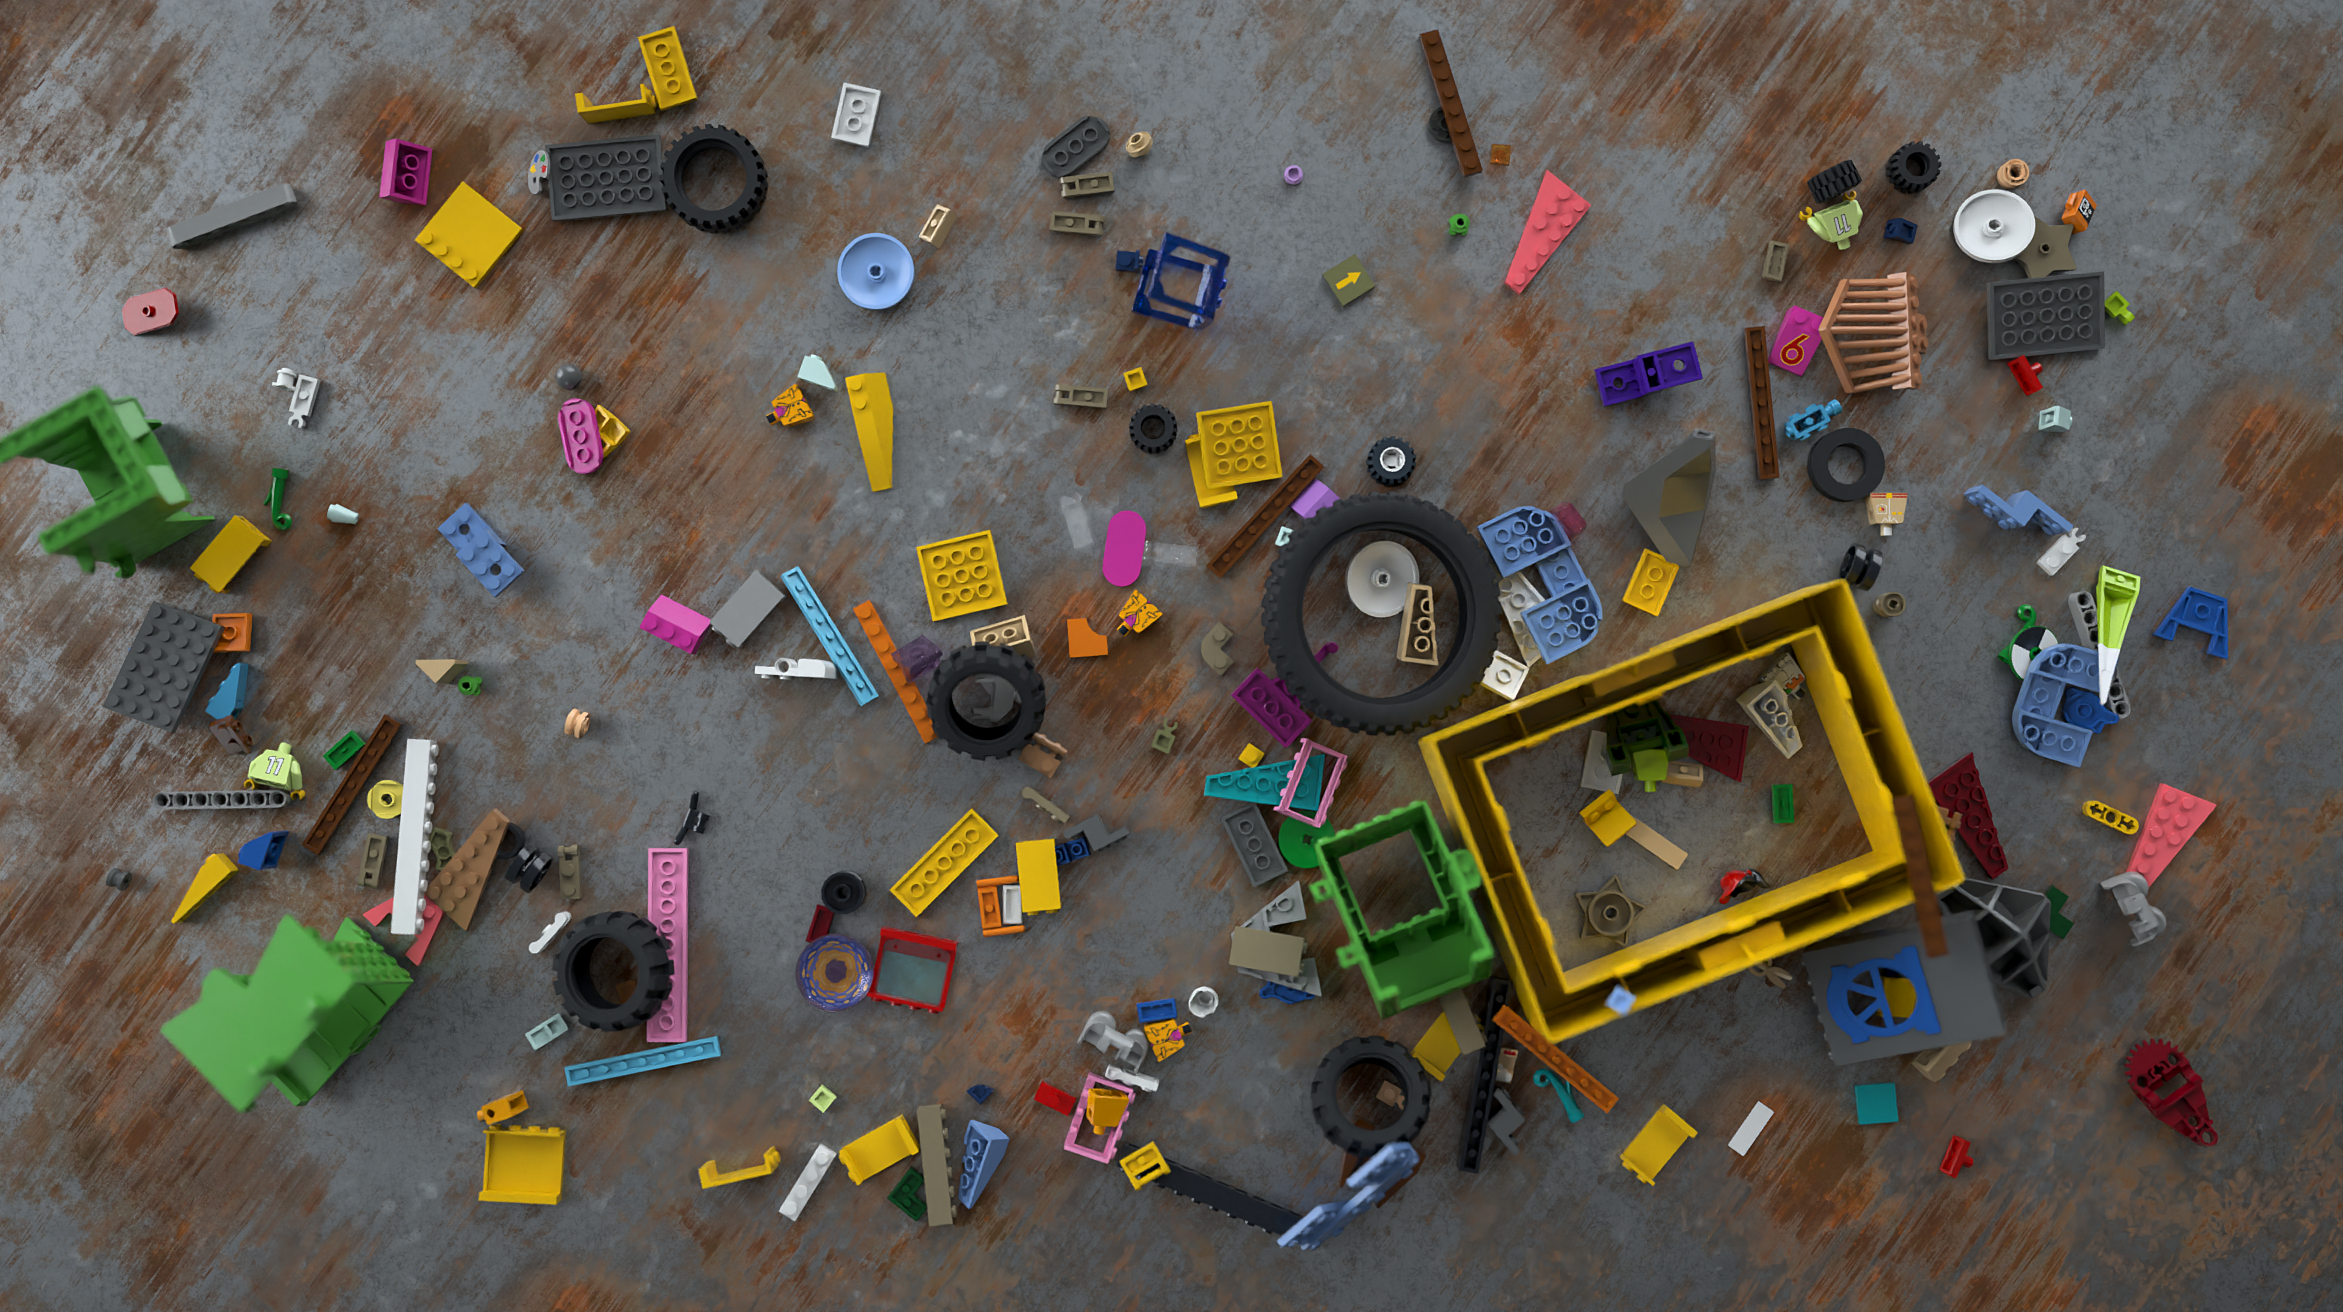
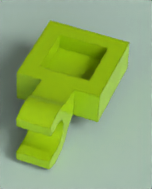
(2116, 306)

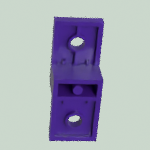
(1648, 374)

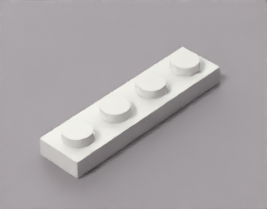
(807, 1182)

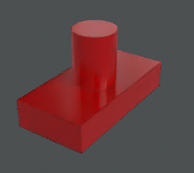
(2026, 374)
(1054, 1098)
(1956, 1157)

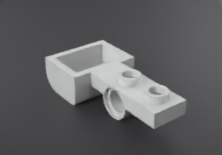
(804, 668)

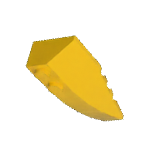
(874, 424)

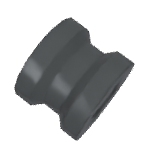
(118, 879)

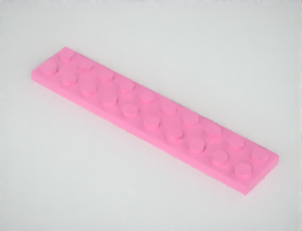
(670, 914)

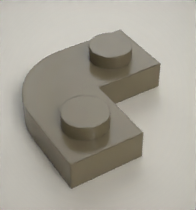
(1211, 648)

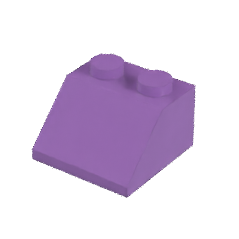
(1313, 498)

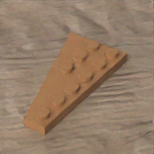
(467, 873)

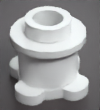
(285, 380)

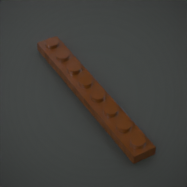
(1450, 103)
(1761, 403)
(1265, 516)
(352, 784)
(1919, 876)

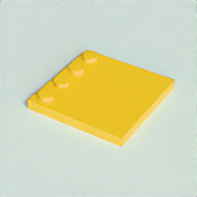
(469, 235)
(1239, 444)
(961, 575)

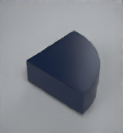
(980, 1092)

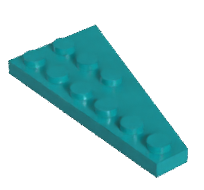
(1265, 783)

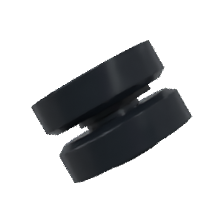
(1860, 566)
(528, 868)
(832, 892)

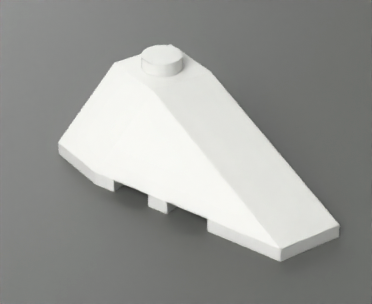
(1770, 711)

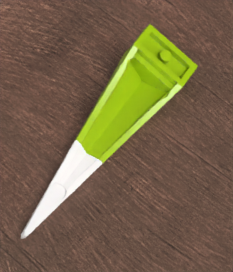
(2115, 602)

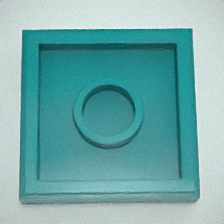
(1876, 1103)

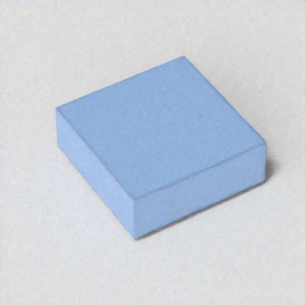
(1620, 1001)

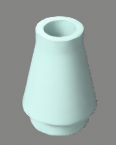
(340, 514)

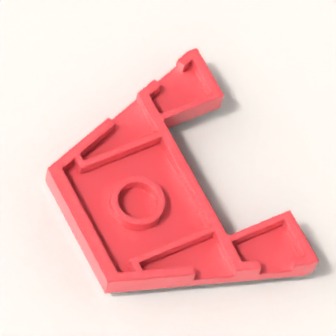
(432, 918)

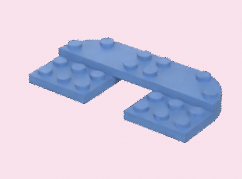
(1536, 537)
(1330, 1219)

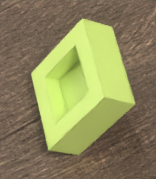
(822, 1098)

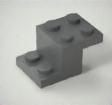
(1097, 833)
(1506, 1119)

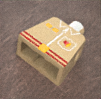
(1886, 510)

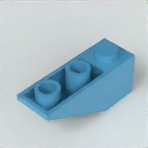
(231, 694)

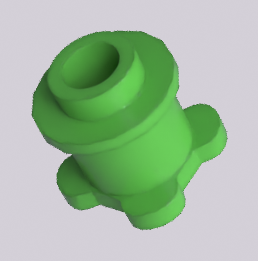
(1455, 228)
(474, 685)

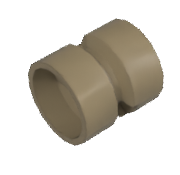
(1889, 604)

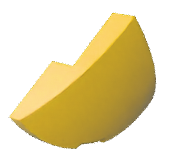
(611, 430)

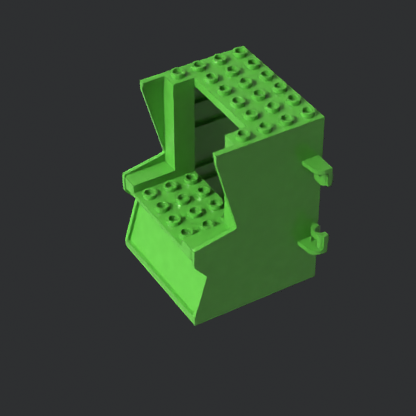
(123, 470)
(1428, 953)
(293, 1016)

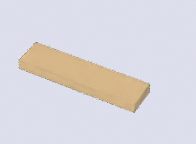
(1657, 844)

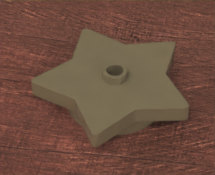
(2055, 252)
(1623, 912)

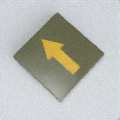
(1348, 280)

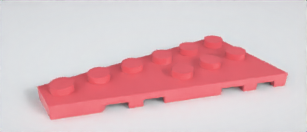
(2167, 828)

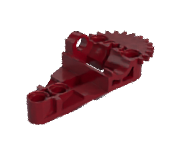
(2179, 1105)

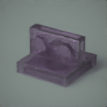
(917, 658)

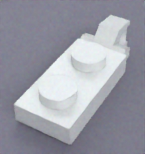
(1130, 1078)

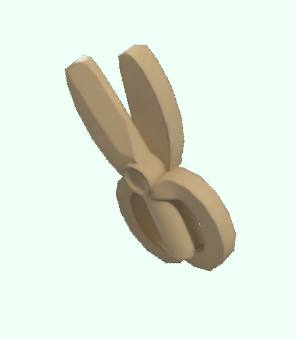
(1771, 972)

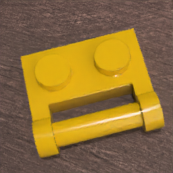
(1142, 1160)

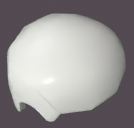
(1203, 1001)

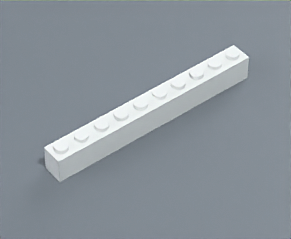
(414, 837)

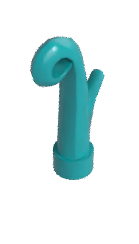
(1565, 1093)

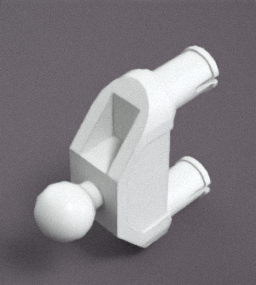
(1001, 698)

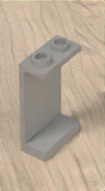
(746, 609)

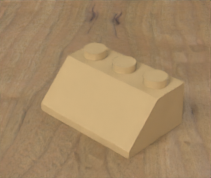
(1010, 632)
(1936, 1061)

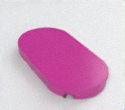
(580, 436)
(1124, 548)

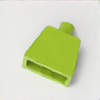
(1649, 766)

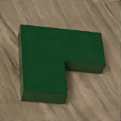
(2058, 923)
(904, 1194)

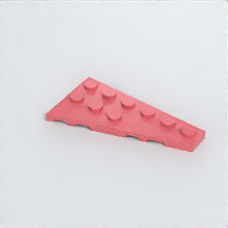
(1549, 222)

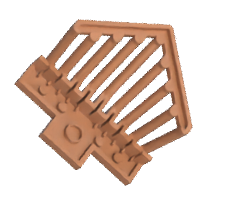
(1905, 332)

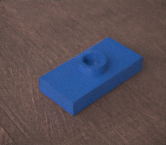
(1157, 1010)

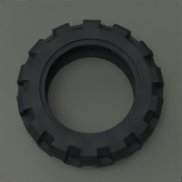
(977, 740)
(574, 979)
(1390, 1056)

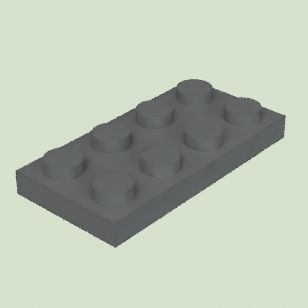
(1254, 844)

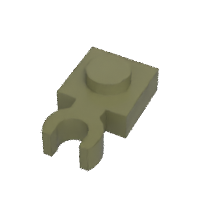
(1164, 739)

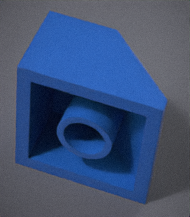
(263, 851)

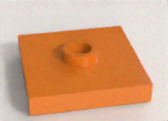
(236, 634)

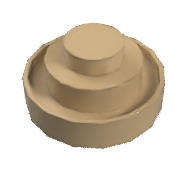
(1139, 144)

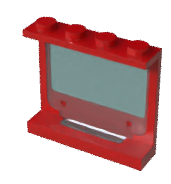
(913, 969)

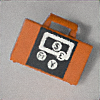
(2079, 210)

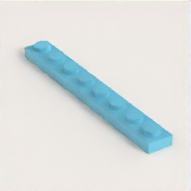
(829, 636)
(642, 1061)

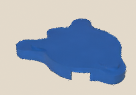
(2085, 710)
(1284, 993)

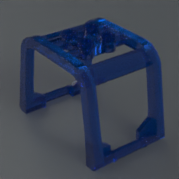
(1209, 289)

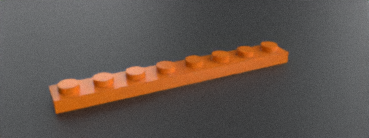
(884, 647)
(1555, 1058)

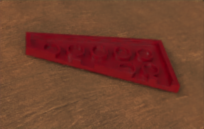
(1715, 744)
(1961, 792)

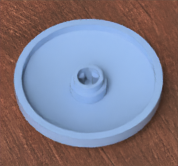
(876, 271)

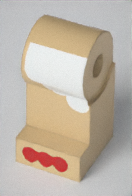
(1506, 1064)

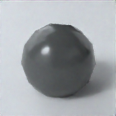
(568, 376)

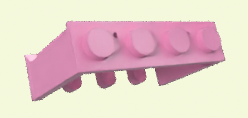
(1294, 777)
(1115, 1133)

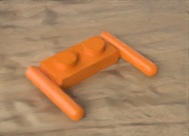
(990, 907)

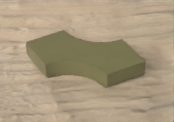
(442, 846)

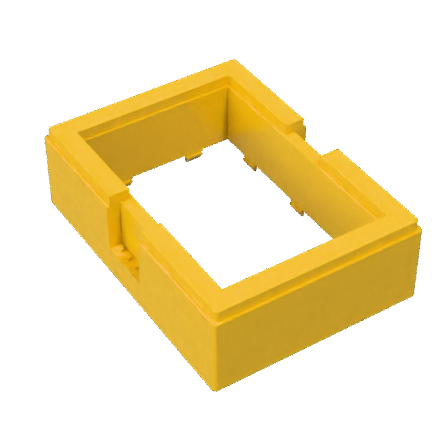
(1866, 742)

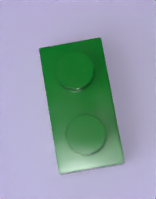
(344, 750)
(1782, 803)

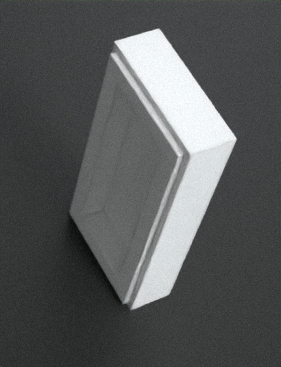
(1012, 905)

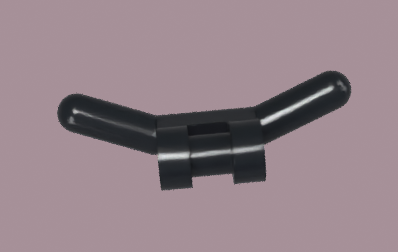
(691, 813)

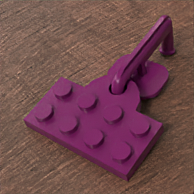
(1273, 704)

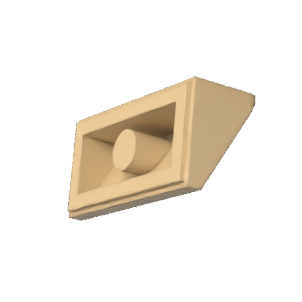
(938, 226)
(1684, 774)

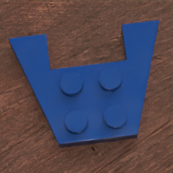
(2202, 613)

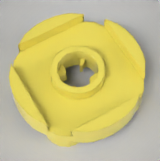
(376, 799)

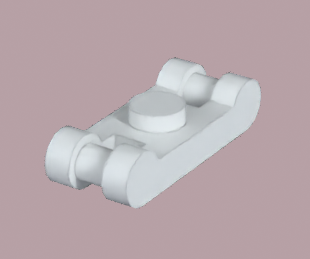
(551, 932)

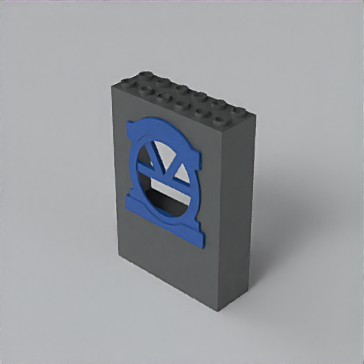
(1953, 991)

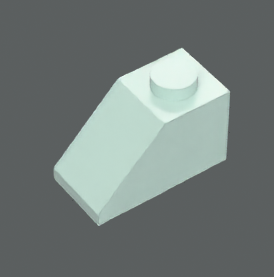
(816, 372)
(2055, 419)

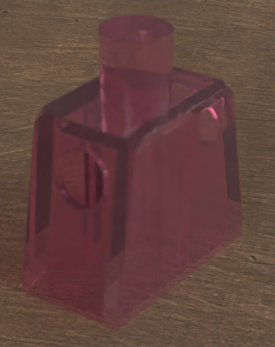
(1569, 519)

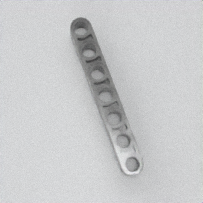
(231, 216)
(2084, 630)
(214, 801)

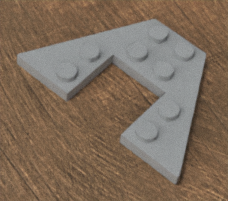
(1284, 909)

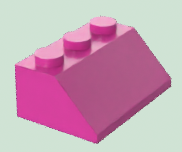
(405, 172)
(676, 624)

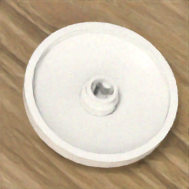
(1994, 226)
(1379, 577)

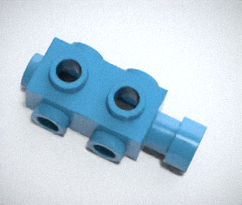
(1806, 423)

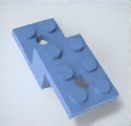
(2018, 510)
(481, 550)

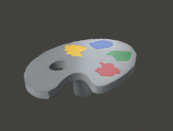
(538, 169)

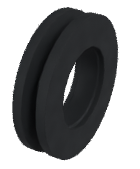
(1873, 465)

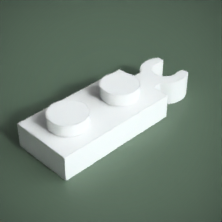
(303, 399)
(2060, 552)

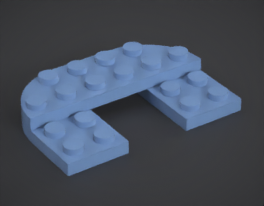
(2040, 697)

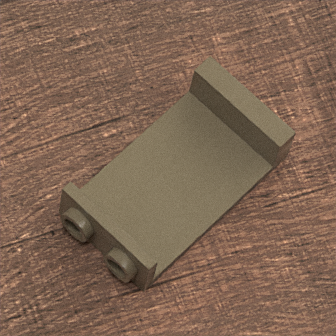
(1267, 951)

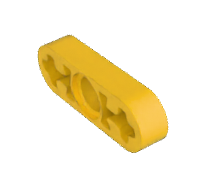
(2119, 816)

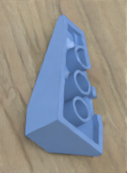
(983, 1154)

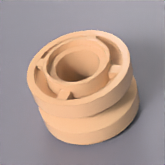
(2020, 169)
(577, 723)

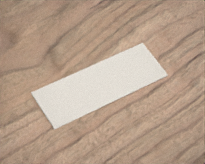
(1750, 1128)

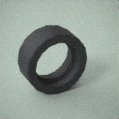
(520, 843)

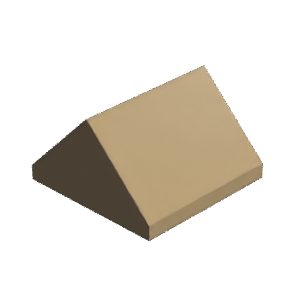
(442, 670)

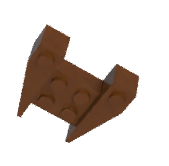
(1351, 1165)

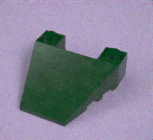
(1638, 729)

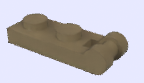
(1087, 184)
(1076, 223)
(1081, 396)
(1044, 804)
(373, 860)
(570, 872)

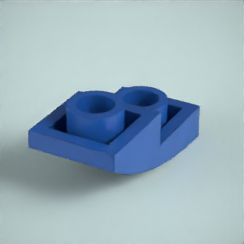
(1072, 850)

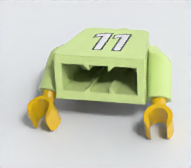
(1837, 221)
(276, 770)

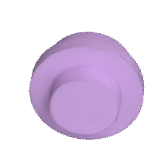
(1293, 174)

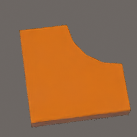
(1084, 641)

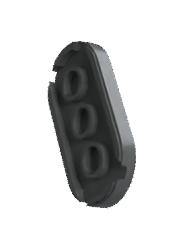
(1075, 146)

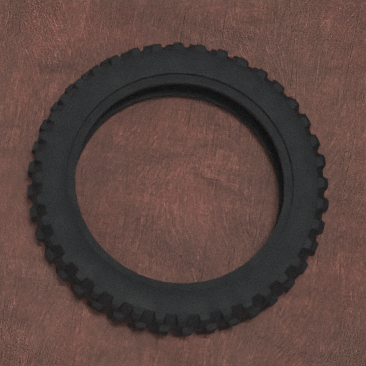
(1476, 601)

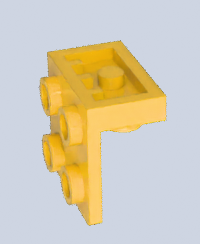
(1607, 818)

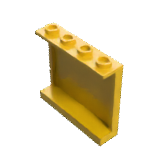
(523, 1164)

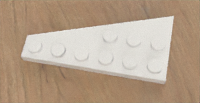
(1516, 597)

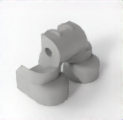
(2131, 894)
(1101, 1032)

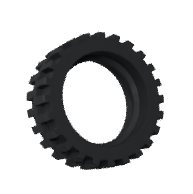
(689, 147)

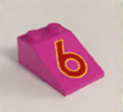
(1796, 341)

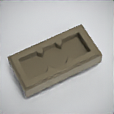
(1775, 261)

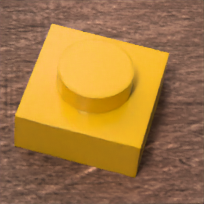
(1135, 379)
(1251, 755)

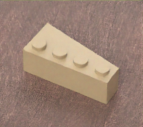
(1418, 626)

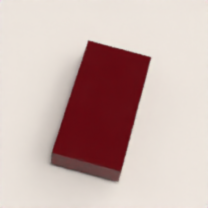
(820, 923)

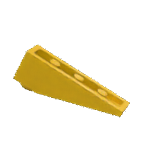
(209, 879)

